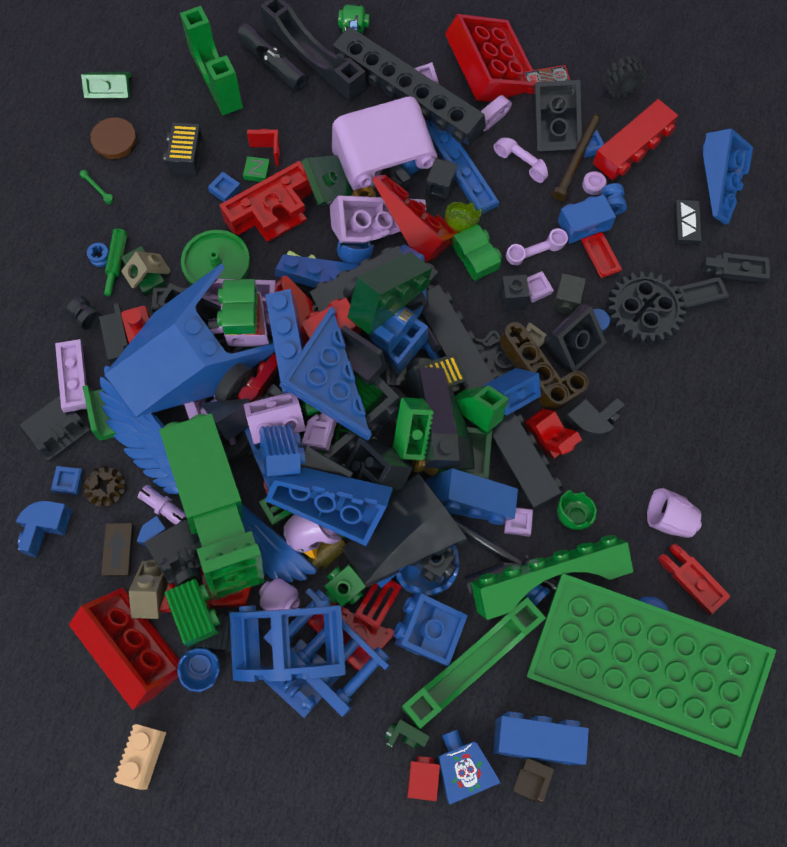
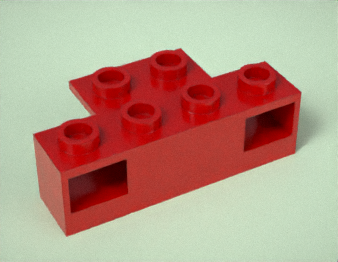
(270, 205)

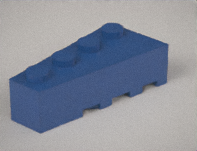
(332, 501)

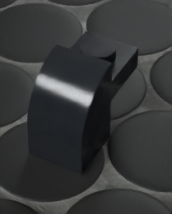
(590, 423)

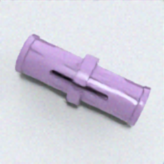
(162, 505)

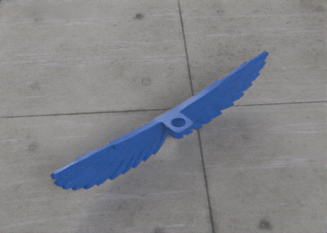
(146, 446)

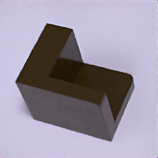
(533, 780)

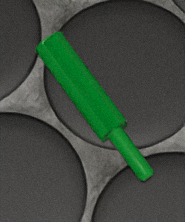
(114, 258)

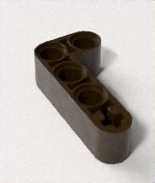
(516, 336)

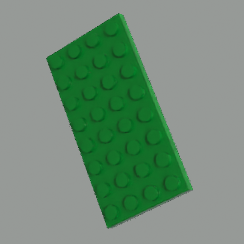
(651, 664)

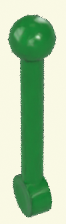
(107, 197)

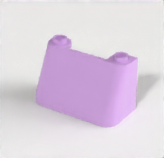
(381, 139)

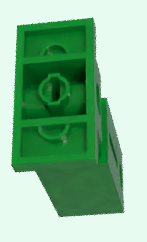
(212, 505)

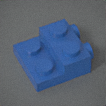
(429, 629)

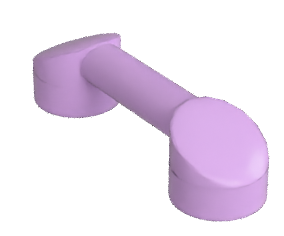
(505, 146)
(554, 242)

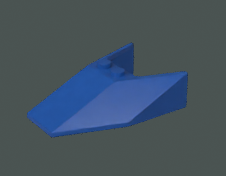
(176, 356)

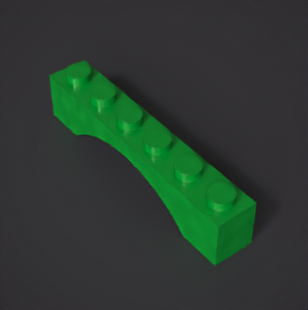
(502, 591)
(473, 663)

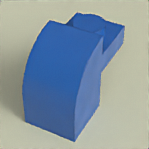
(38, 519)

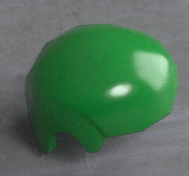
(576, 510)

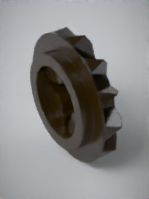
(114, 488)

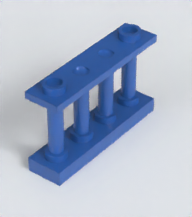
(339, 698)

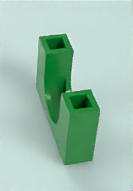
(216, 71)

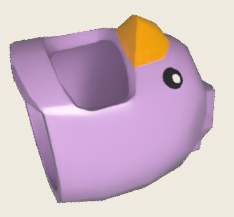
(306, 535)

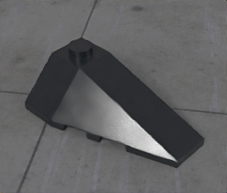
(449, 438)

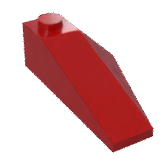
(420, 229)

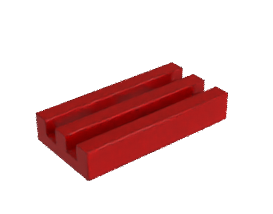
(367, 620)

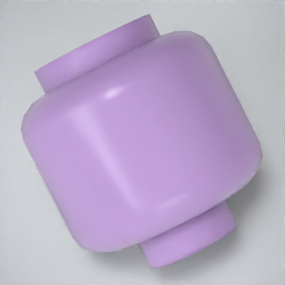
(278, 595)

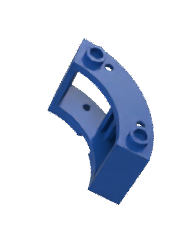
(246, 645)

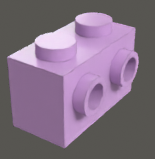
(275, 411)

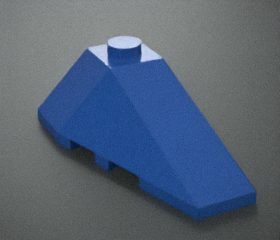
(726, 161)

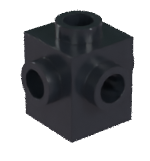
(438, 571)

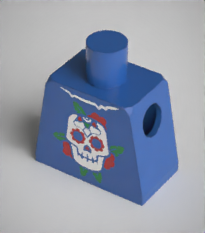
(464, 769)

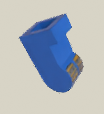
(393, 330)

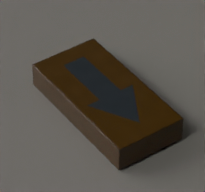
(117, 550)

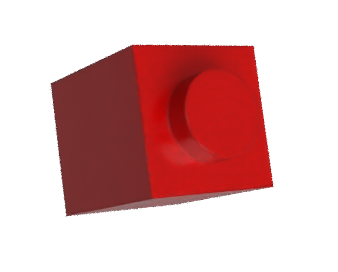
(423, 779)

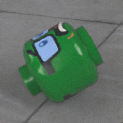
(354, 17)

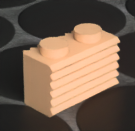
(140, 757)

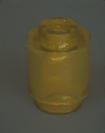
(327, 554)

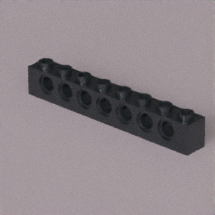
(395, 75)

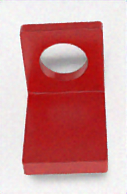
(265, 138)

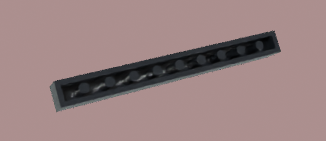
(509, 435)

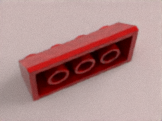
(125, 647)

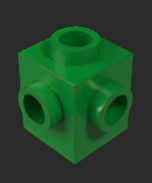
(341, 594)

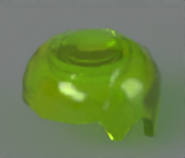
(462, 216)

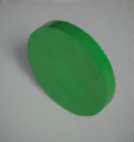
(210, 250)

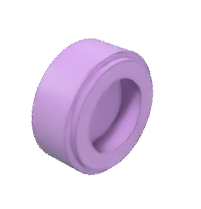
(594, 182)

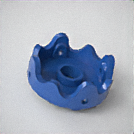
(414, 583)

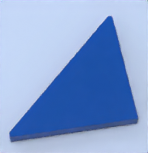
(326, 378)

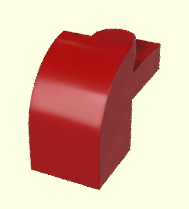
(551, 434)

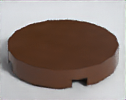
(113, 138)

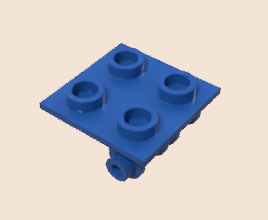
(299, 692)

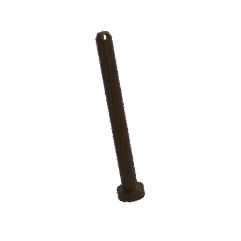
(560, 193)

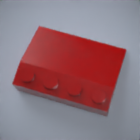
(489, 56)

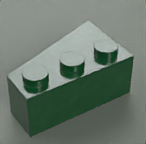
(387, 290)

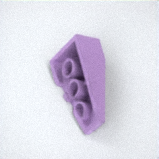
(362, 219)

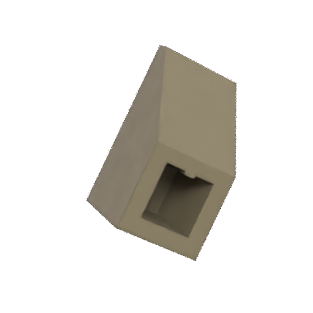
(147, 591)

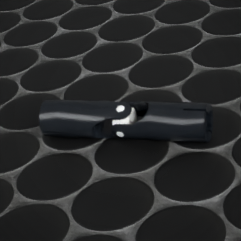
(272, 57)

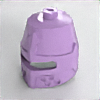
(680, 516)

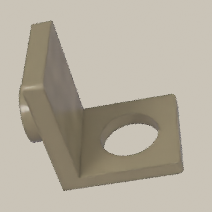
(145, 263)

